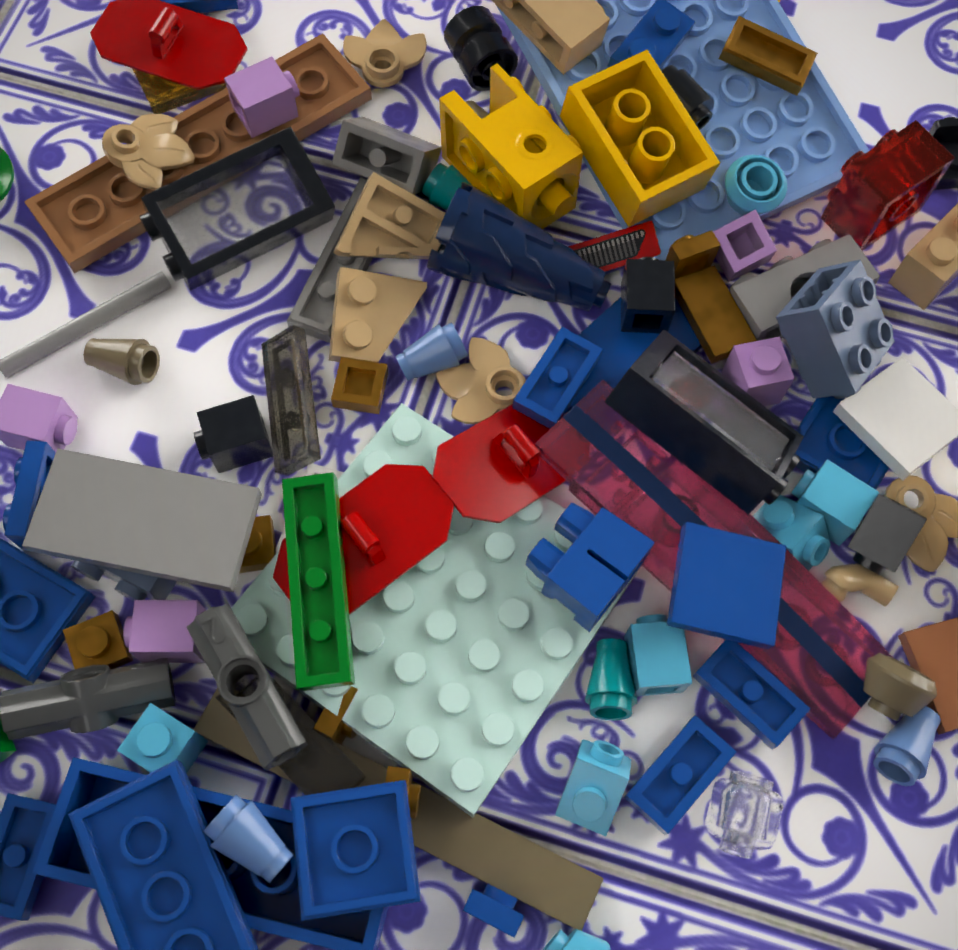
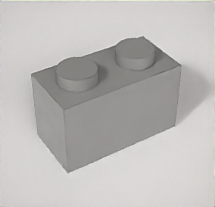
(393, 154)

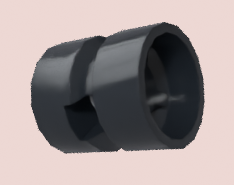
(478, 45)

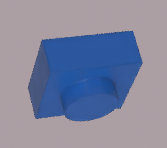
(495, 909)

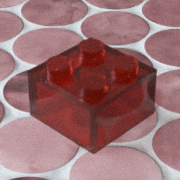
(886, 184)

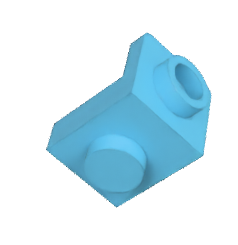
(797, 528)
(595, 786)

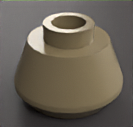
(896, 687)

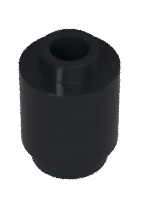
(691, 95)

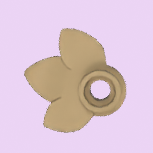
(384, 54)
(150, 149)
(476, 382)
(942, 521)

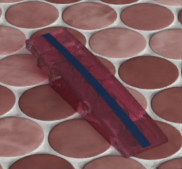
(617, 467)

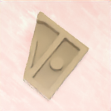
(390, 224)
(369, 312)

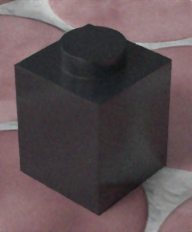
(647, 295)
(233, 434)
(886, 535)

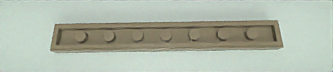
(453, 836)

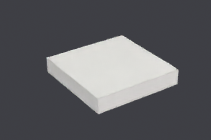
(901, 418)

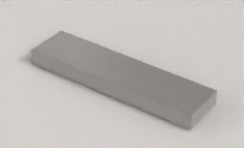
(316, 302)

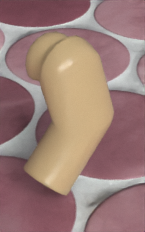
(858, 578)

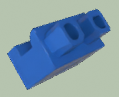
(595, 566)

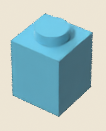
(836, 496)
(657, 656)
(161, 740)

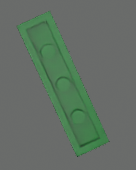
(317, 582)

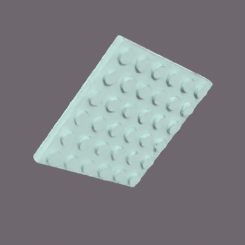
(452, 651)

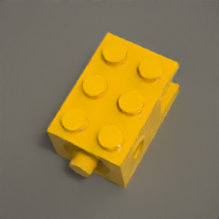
(513, 151)

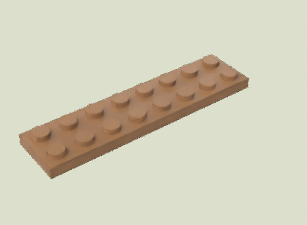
(101, 208)

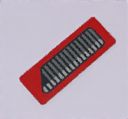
(616, 247)

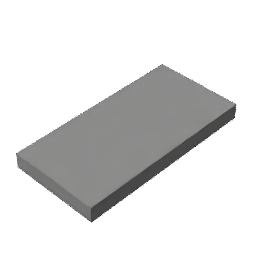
(143, 520)

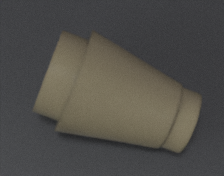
(126, 359)

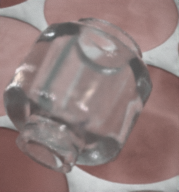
(744, 813)

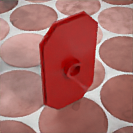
(169, 42)
(495, 467)
(386, 529)

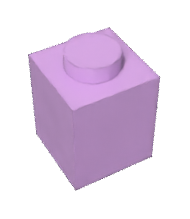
(263, 96)
(743, 245)
(760, 370)
(35, 417)
(160, 630)

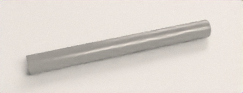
(83, 324)

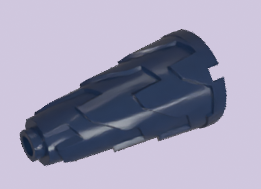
(502, 250)

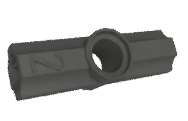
(86, 699)
(263, 713)

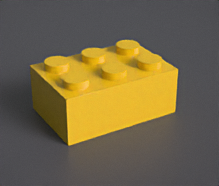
(638, 137)

